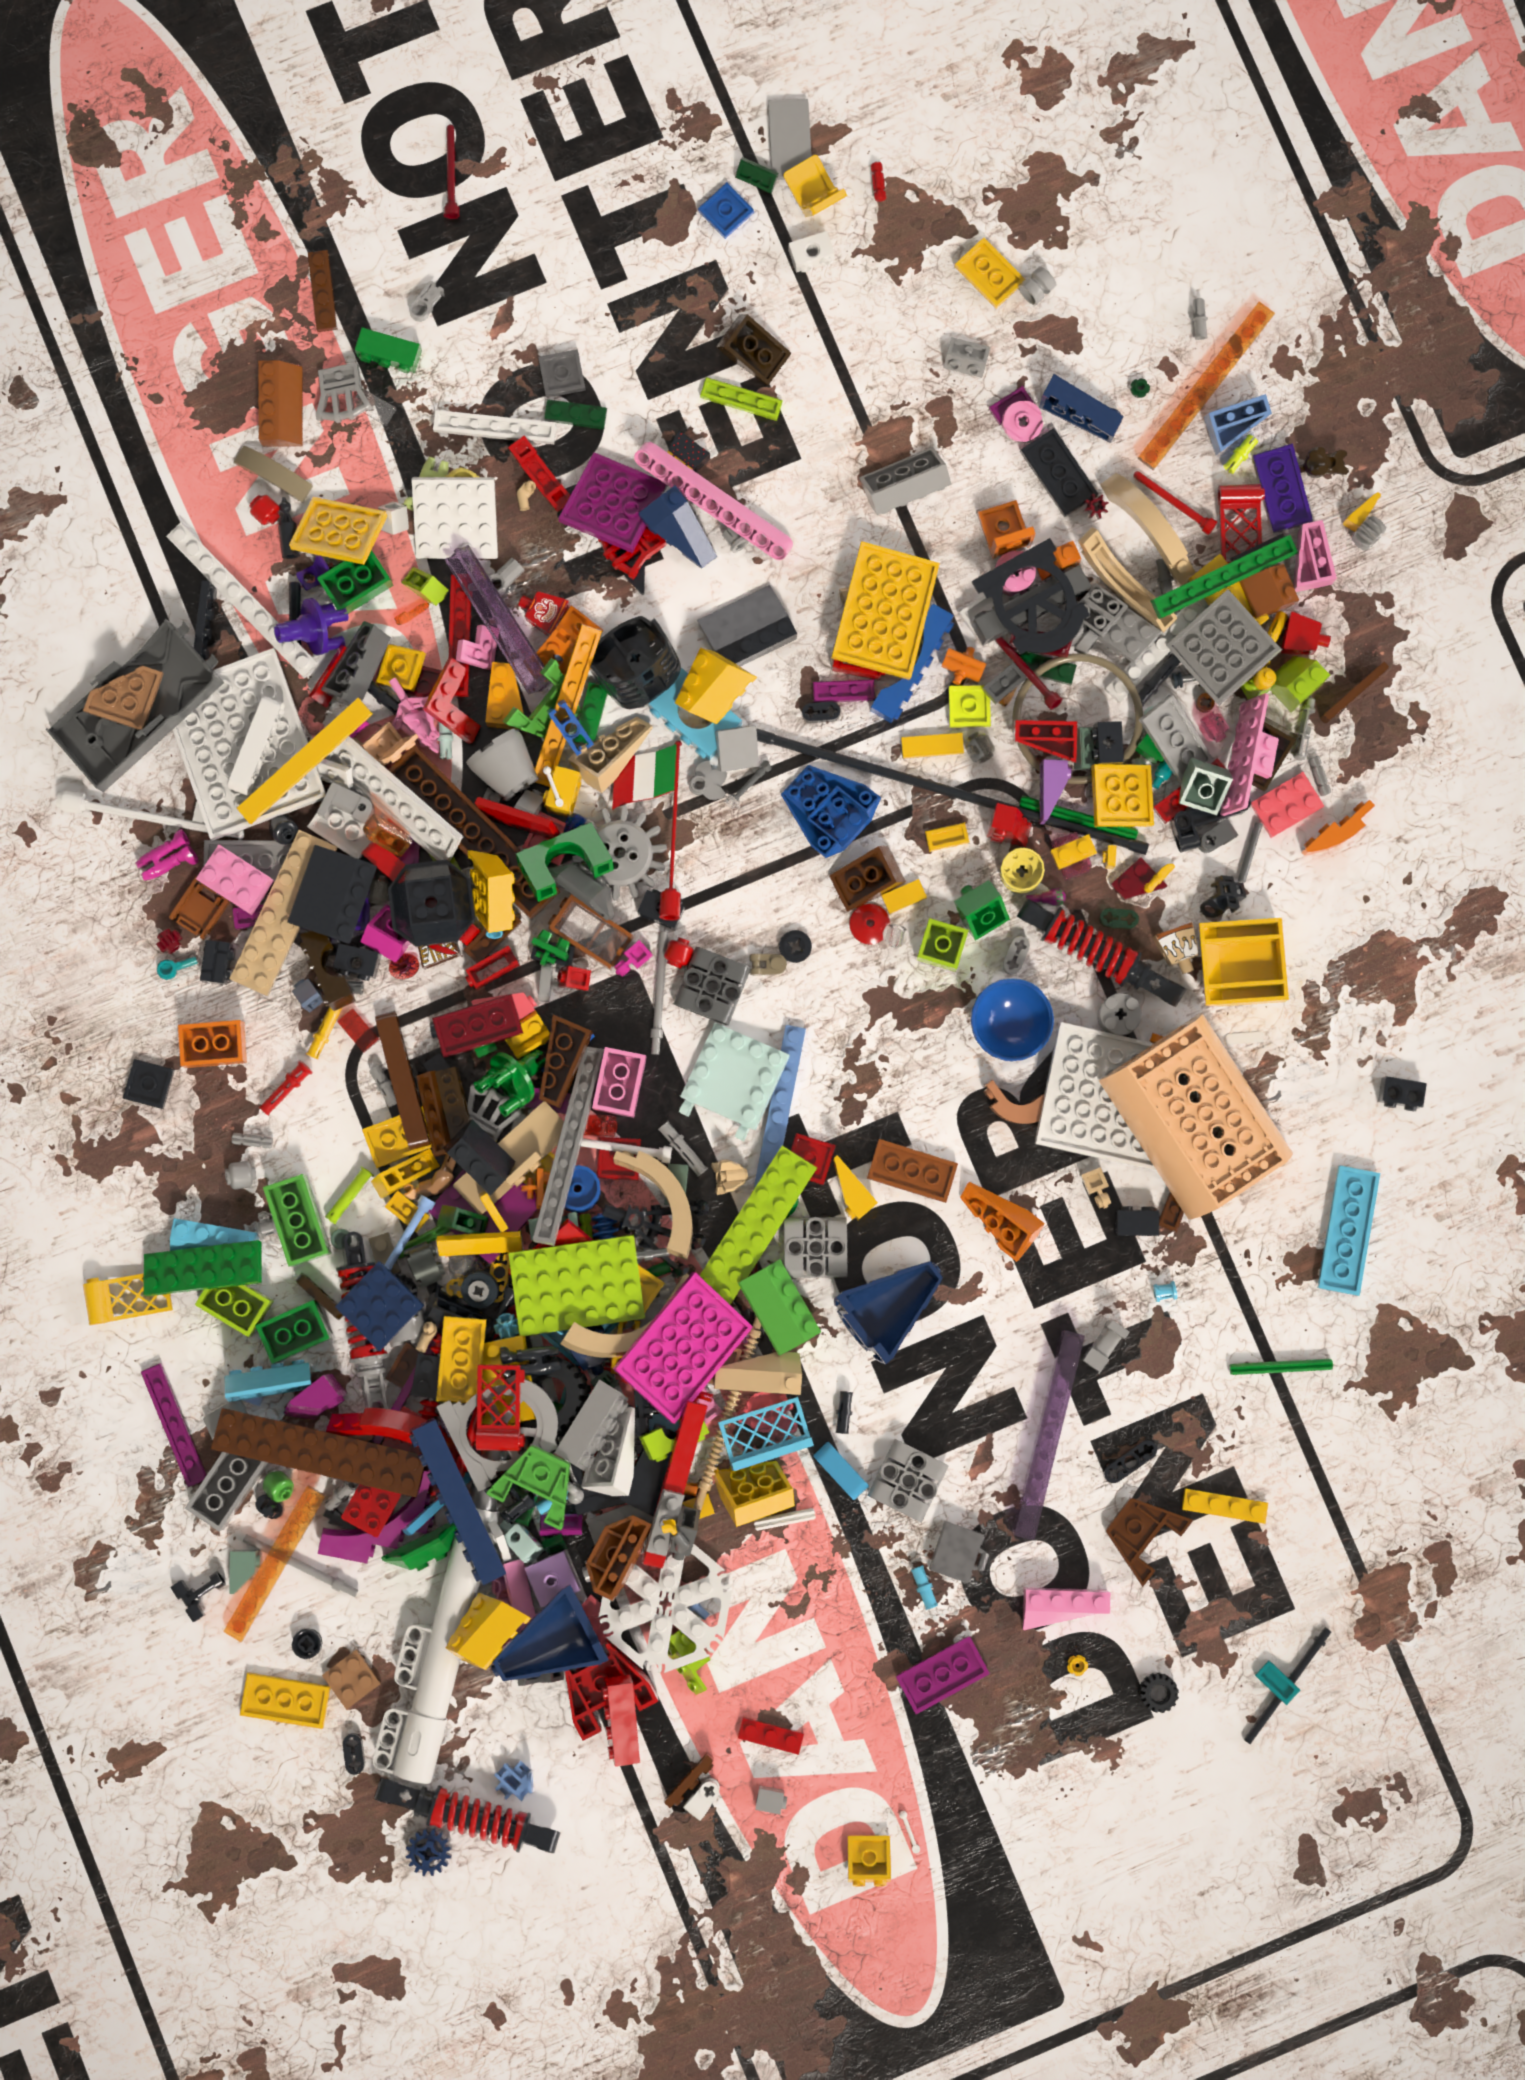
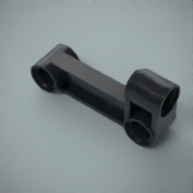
(1187, 836)

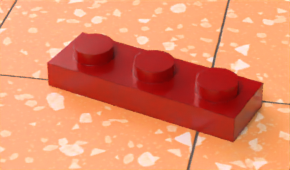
(770, 1735)

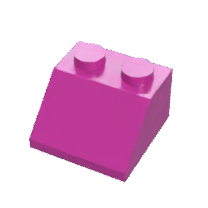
(382, 938)

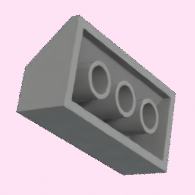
(905, 481)

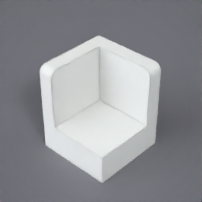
(396, 518)

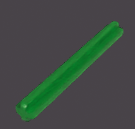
(1281, 1366)

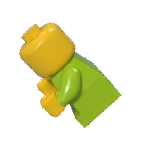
(1260, 683)

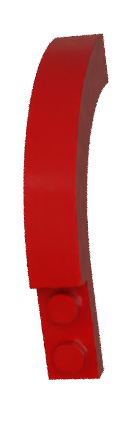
(382, 1423)

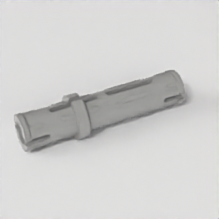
(682, 1148)

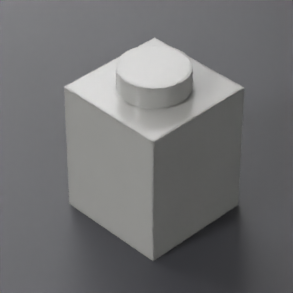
(770, 1800)

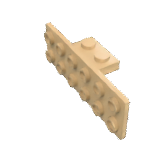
(527, 1146)

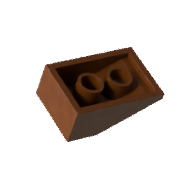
(867, 878)

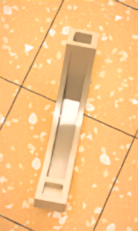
(1120, 581)
(662, 1177)

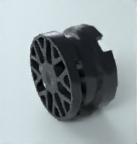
(307, 1643)

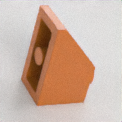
(1066, 556)

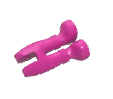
(154, 856)

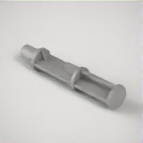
(1304, 730)

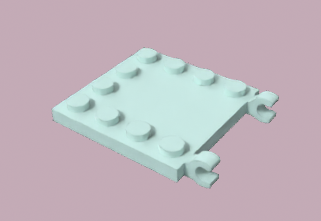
(734, 1078)

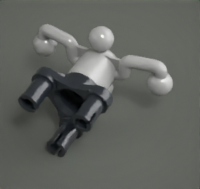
(525, 1499)

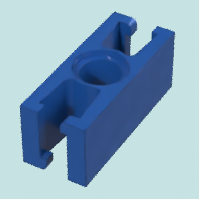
(570, 735)

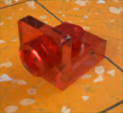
(601, 1126)

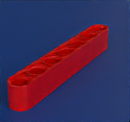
(391, 867)

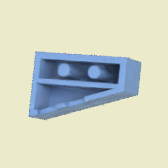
(1234, 421)

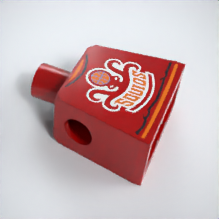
(544, 611)

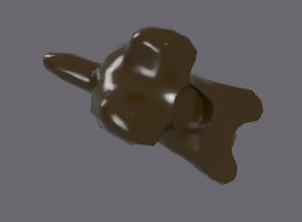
(1319, 463)

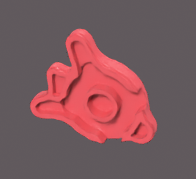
(761, 1400)

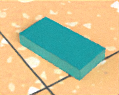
(1277, 1682)

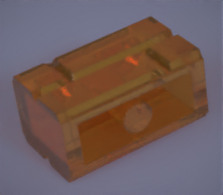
(386, 835)

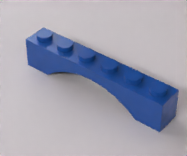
(890, 699)

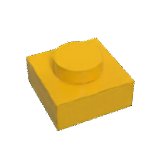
(1109, 857)

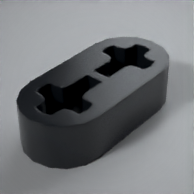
(819, 707)
(348, 1754)

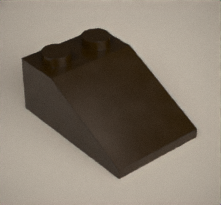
(753, 348)
(1285, 743)

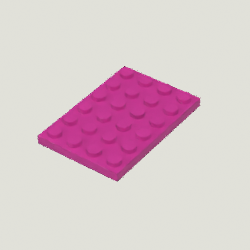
(683, 1347)

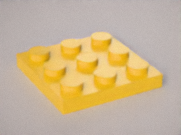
(1122, 795)

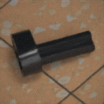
(272, 1510)

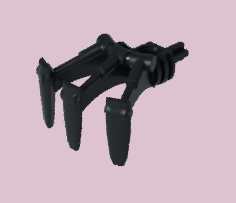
(698, 1240)

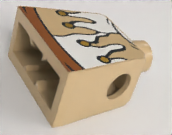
(1178, 946)

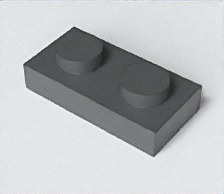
(1004, 683)

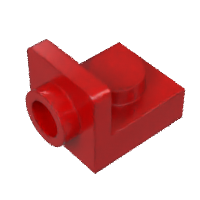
(574, 978)

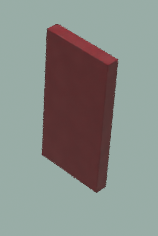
(477, 1025)

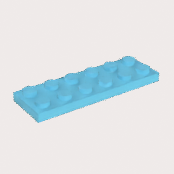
(1348, 1230)

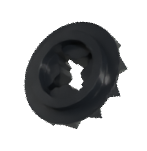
(792, 937)

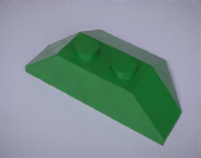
(423, 1549)

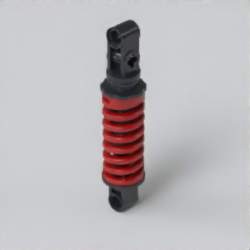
(1124, 964)
(443, 1809)

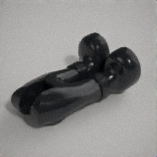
(537, 1368)

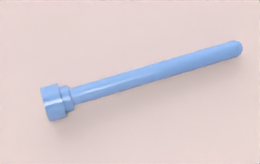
(424, 1205)

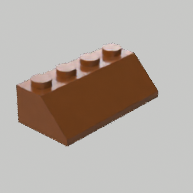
(280, 404)

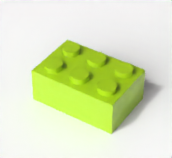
(236, 1306)

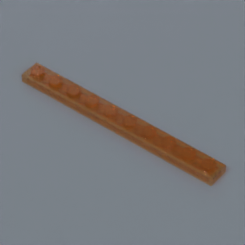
(1206, 386)

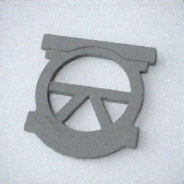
(482, 1469)

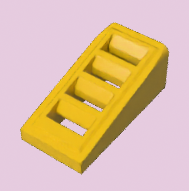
(1357, 517)

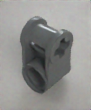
(1219, 835)

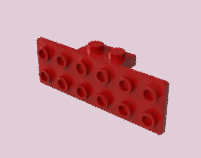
(372, 1506)

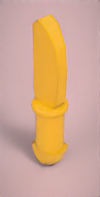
(1157, 879)

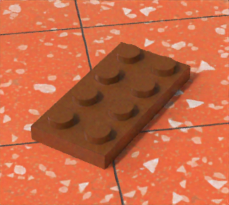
(912, 1171)

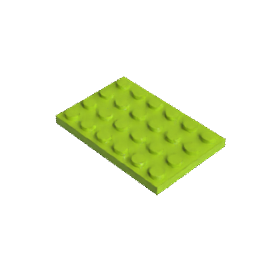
(576, 1283)

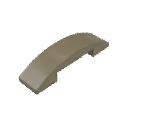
(274, 473)

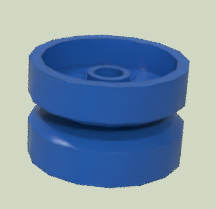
(589, 1194)

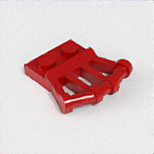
(646, 546)

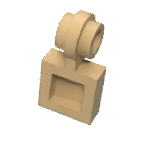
(1095, 1182)

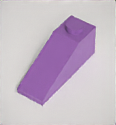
(1053, 779)

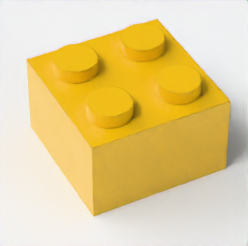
(568, 787)

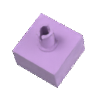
(551, 1576)

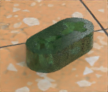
(1120, 913)

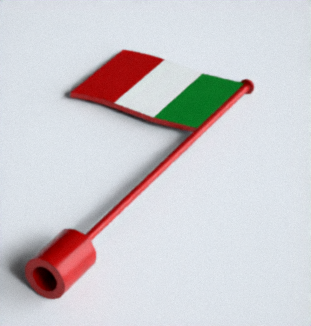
(647, 778)

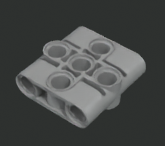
(836, 1261)
(885, 1493)

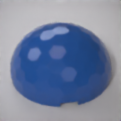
(1012, 1019)

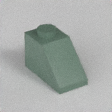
(243, 1567)

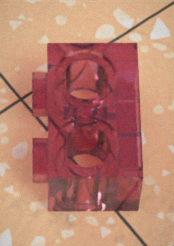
(1068, 872)

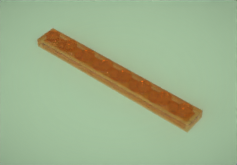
(274, 1563)

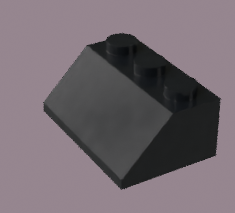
(480, 1156)

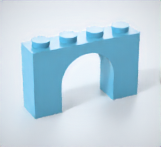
(702, 739)

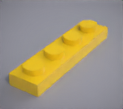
(1224, 1506)

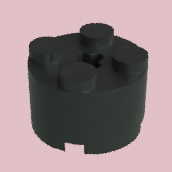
(423, 1264)

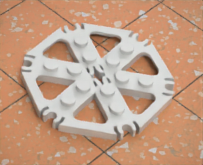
(680, 1617)

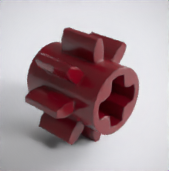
(1101, 504)
(169, 941)

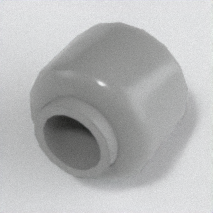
(240, 1175)

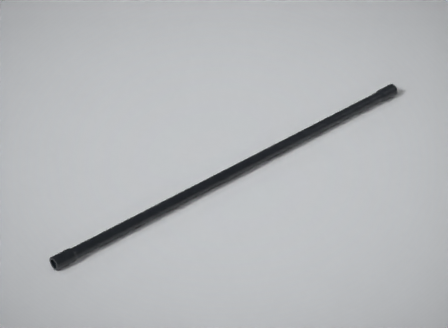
(772, 739)

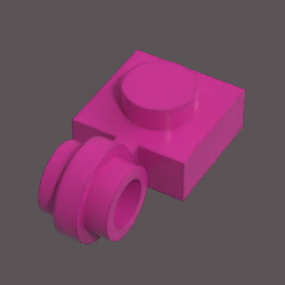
(636, 955)

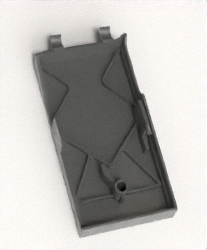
(110, 749)

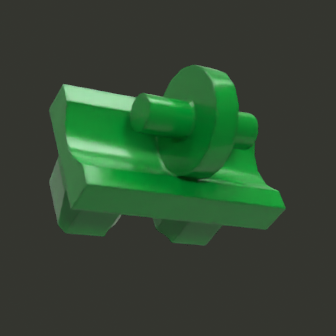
(542, 942)

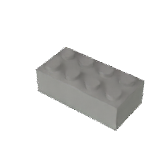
(592, 1425)
(225, 1489)

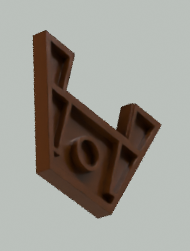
(1134, 1530)

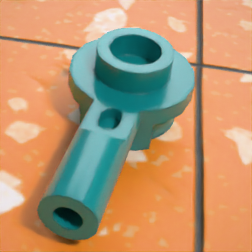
(168, 969)

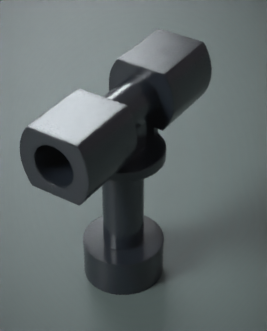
(645, 1412)
(192, 1598)

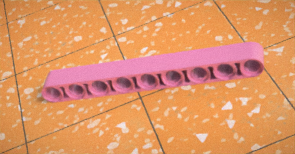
(709, 492)

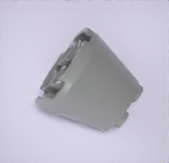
(505, 765)

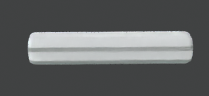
(785, 1519)

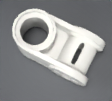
(700, 1800)

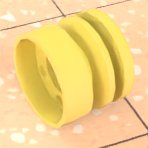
(1032, 864)

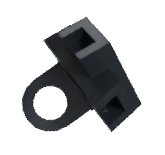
(1223, 900)

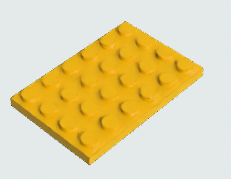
(885, 610)

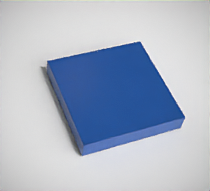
(726, 210)

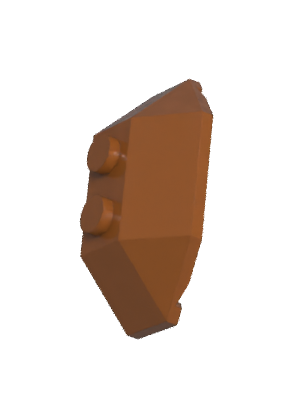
(616, 1555)

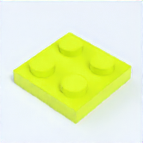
(968, 707)

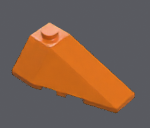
(1009, 1223)

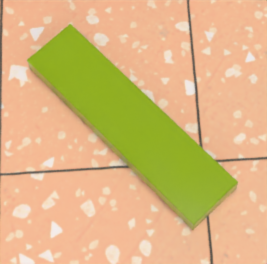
(741, 399)

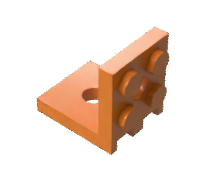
(1013, 538)
(564, 637)

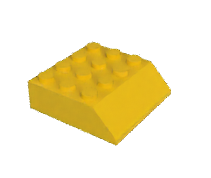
(1243, 962)

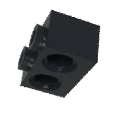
(1402, 1089)

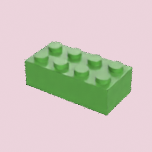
(297, 1220)

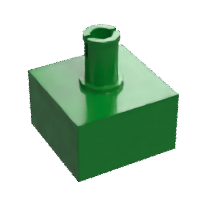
(981, 909)

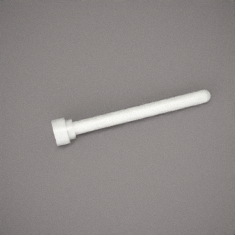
(662, 1153)

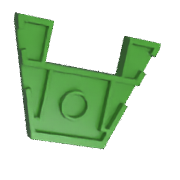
(540, 719)
(542, 1475)

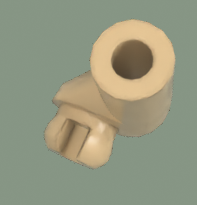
(524, 493)
(428, 1333)

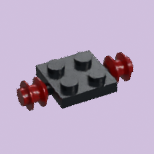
(426, 1379)

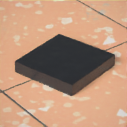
(148, 1084)

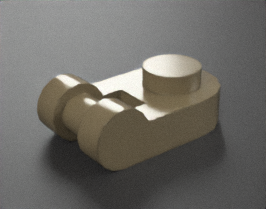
(775, 964)

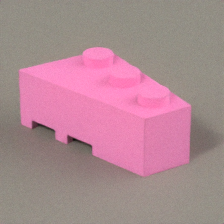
(1314, 561)

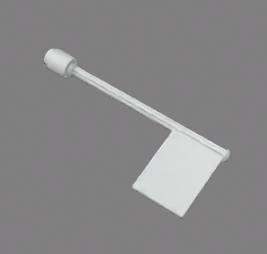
(77, 803)

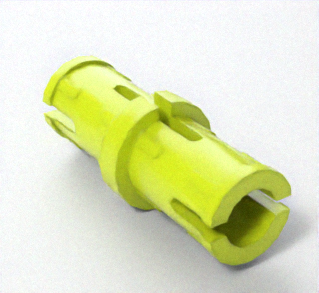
(1240, 454)

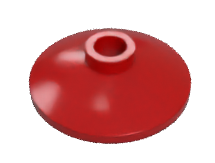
(859, 928)

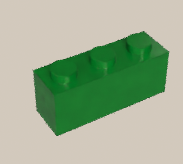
(388, 350)

